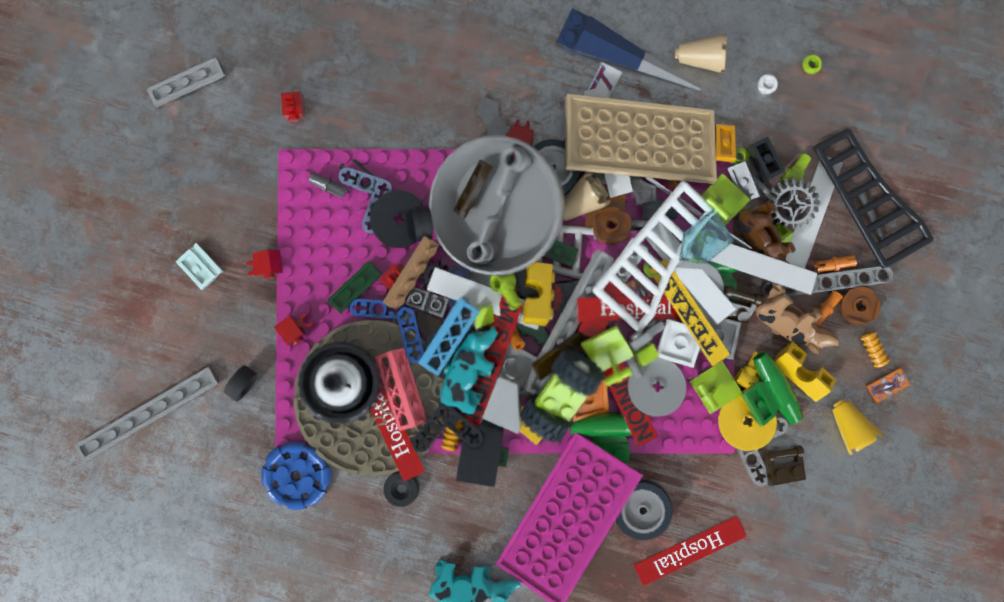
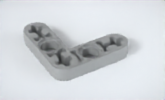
(743, 455)

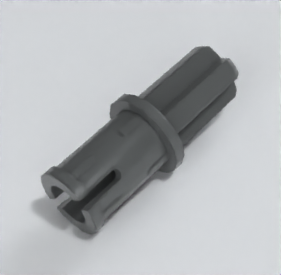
(327, 185)

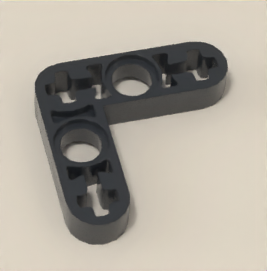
(449, 422)

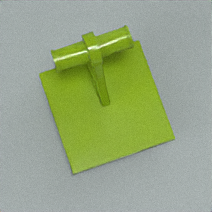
(725, 198)
(608, 351)
(716, 387)

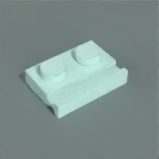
(199, 266)

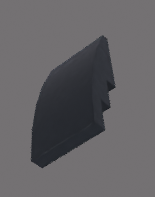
(481, 463)

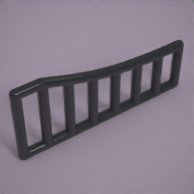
(889, 195)

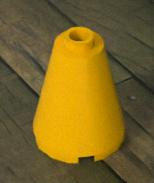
(854, 426)

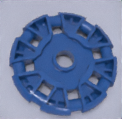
(287, 483)

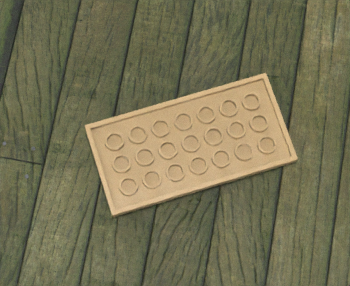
(639, 139)

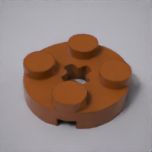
(611, 236)
(849, 309)

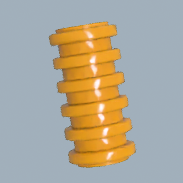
(875, 349)
(451, 439)

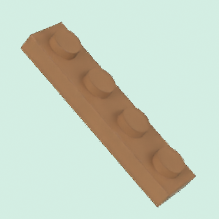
(411, 272)

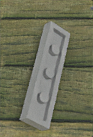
(185, 82)

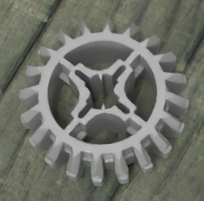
(793, 186)

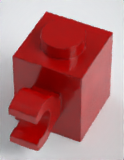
(292, 106)
(521, 133)
(266, 263)
(391, 275)
(291, 329)

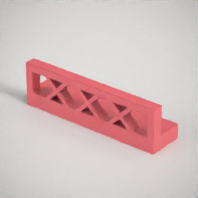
(405, 388)

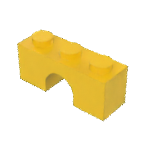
(538, 310)
(813, 383)

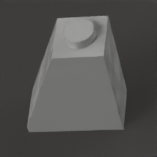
(505, 403)

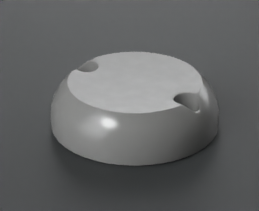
(513, 213)

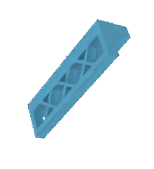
(446, 329)

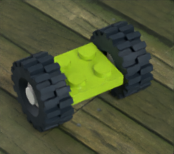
(571, 383)

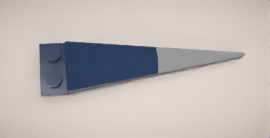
(593, 39)

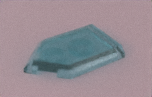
(705, 239)

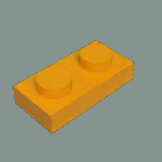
(725, 143)

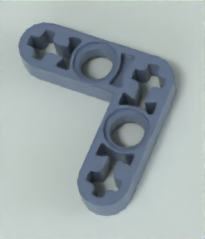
(372, 189)

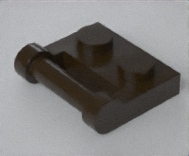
(743, 310)
(787, 471)

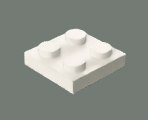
(677, 344)

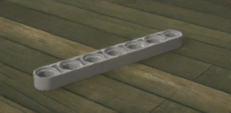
(836, 280)

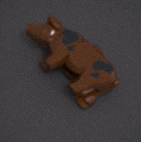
(762, 234)

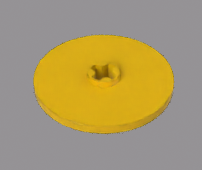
(740, 435)

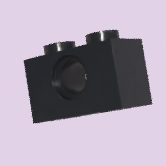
(765, 159)

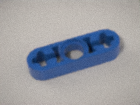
(363, 313)
(402, 322)

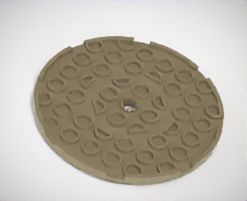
(359, 444)

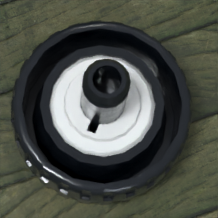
(340, 382)

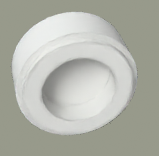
(767, 84)

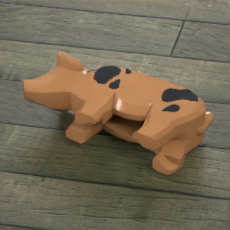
(792, 323)

